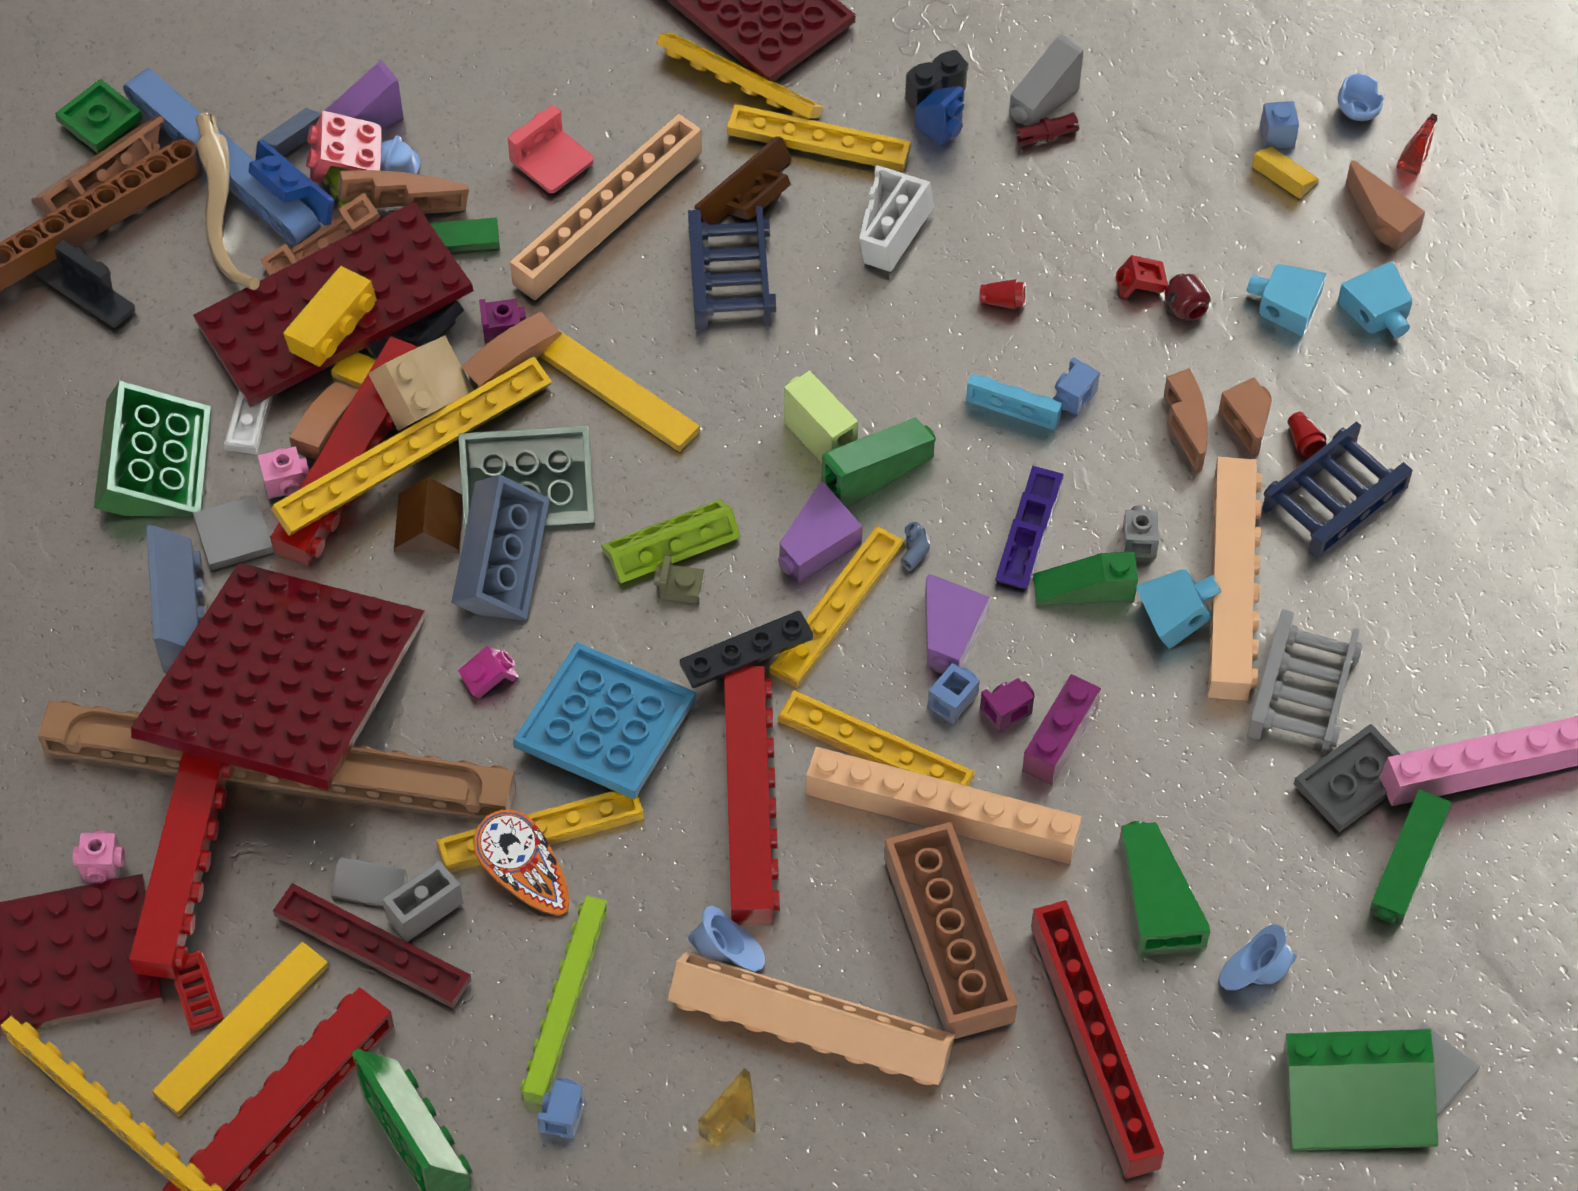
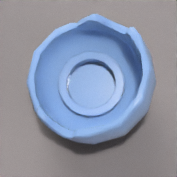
(1360, 98)

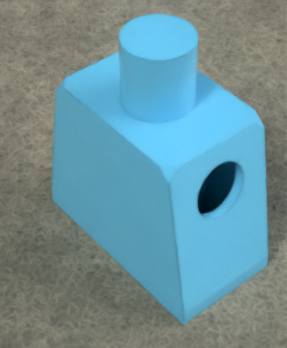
(1288, 296)
(1378, 300)
(1177, 604)

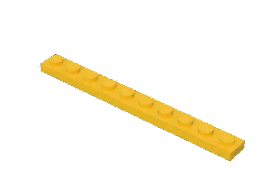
(410, 446)
(114, 1116)

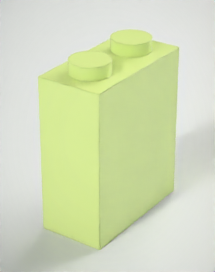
(817, 415)

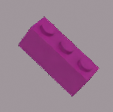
(1061, 729)

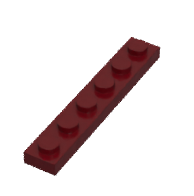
(372, 945)

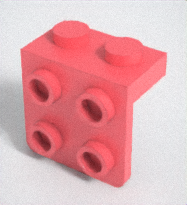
(343, 144)
(548, 152)

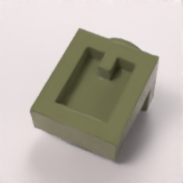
(679, 582)

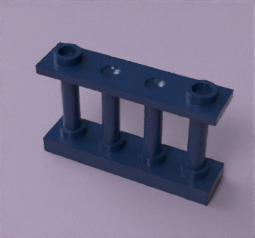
(704, 281)
(1346, 517)

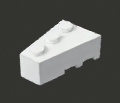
(893, 216)

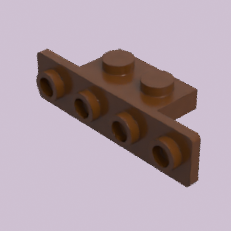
(749, 186)

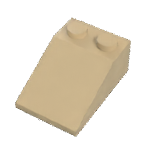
(420, 382)

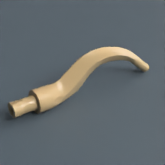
(216, 163)

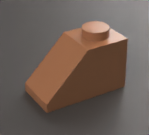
(1247, 412)

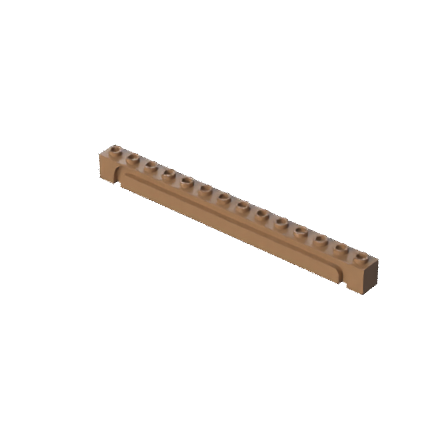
(364, 775)

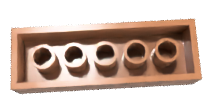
(950, 931)

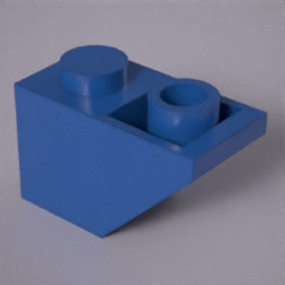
(941, 114)

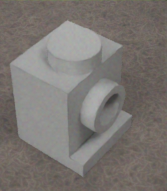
(1141, 531)

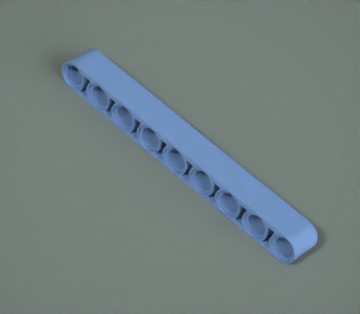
(156, 98)

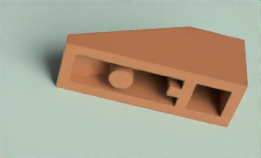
(1386, 211)

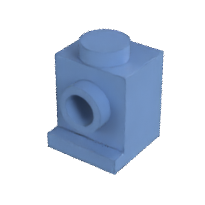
(1076, 386)
(944, 694)
(561, 1109)

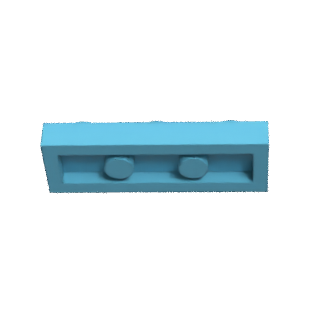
(1013, 401)

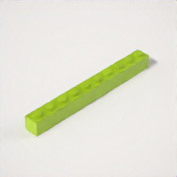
(565, 999)

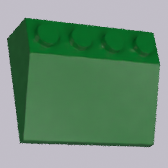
(151, 454)
(1361, 1089)
(411, 1124)

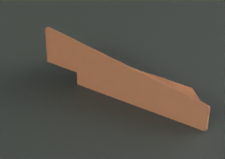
(103, 166)

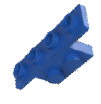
(289, 182)

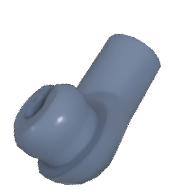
(918, 545)

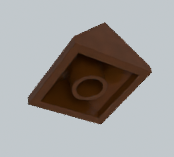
(429, 519)

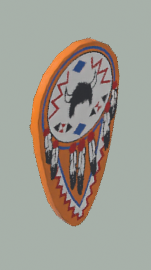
(521, 860)

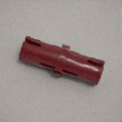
(1047, 129)

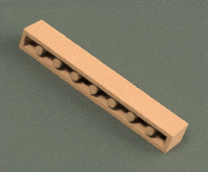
(606, 207)
(1234, 570)
(937, 801)
(811, 1018)

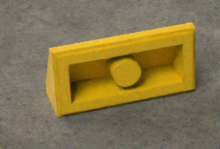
(1284, 171)

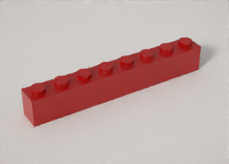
(359, 430)
(749, 797)
(179, 867)
(1097, 1040)
(292, 1093)

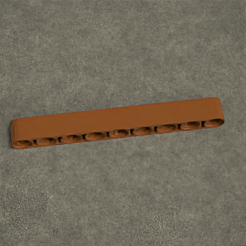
(97, 210)

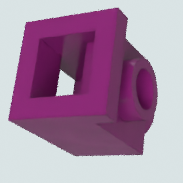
(499, 317)
(1007, 703)

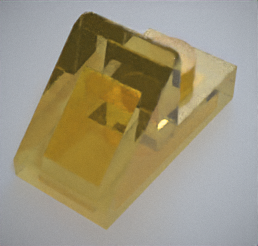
(733, 1102)

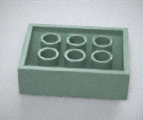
(542, 459)

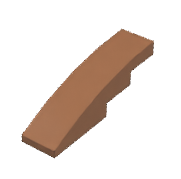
(403, 188)

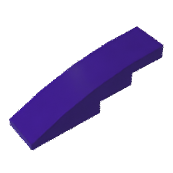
(1029, 527)

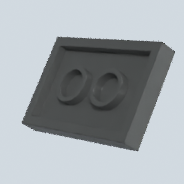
(1348, 778)

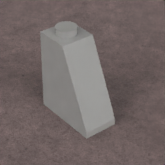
(1048, 83)

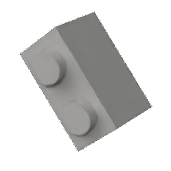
(423, 901)

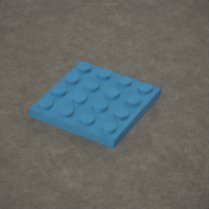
(605, 720)

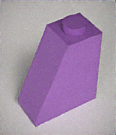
(372, 98)
(818, 535)
(952, 622)

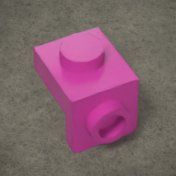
(487, 670)

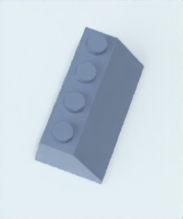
(500, 549)
(173, 591)

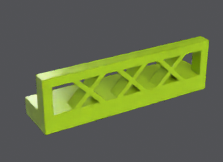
(677, 537)

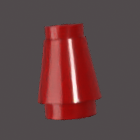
(1004, 294)
(1306, 435)

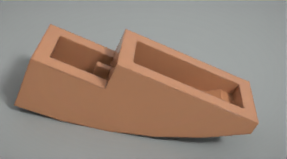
(512, 348)
(1187, 415)
(321, 420)

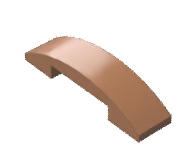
(354, 217)

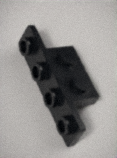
(86, 283)
(422, 330)
(746, 649)

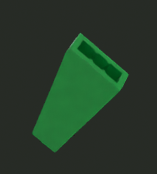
(876, 460)
(1410, 856)
(1159, 897)

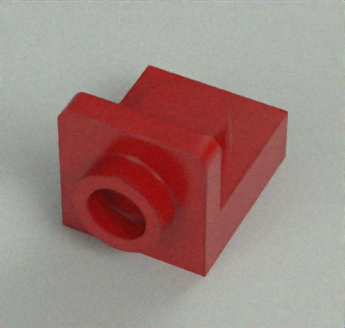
(1141, 274)

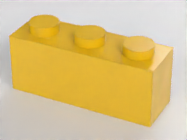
(330, 316)

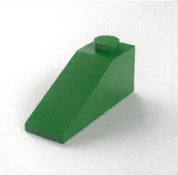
(1090, 579)

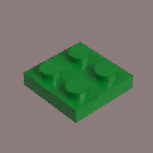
(99, 115)

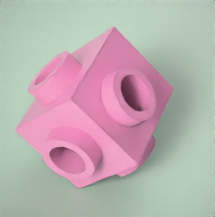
(282, 471)
(98, 856)

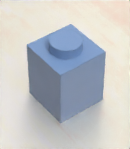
(1279, 125)

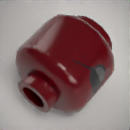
(1187, 296)

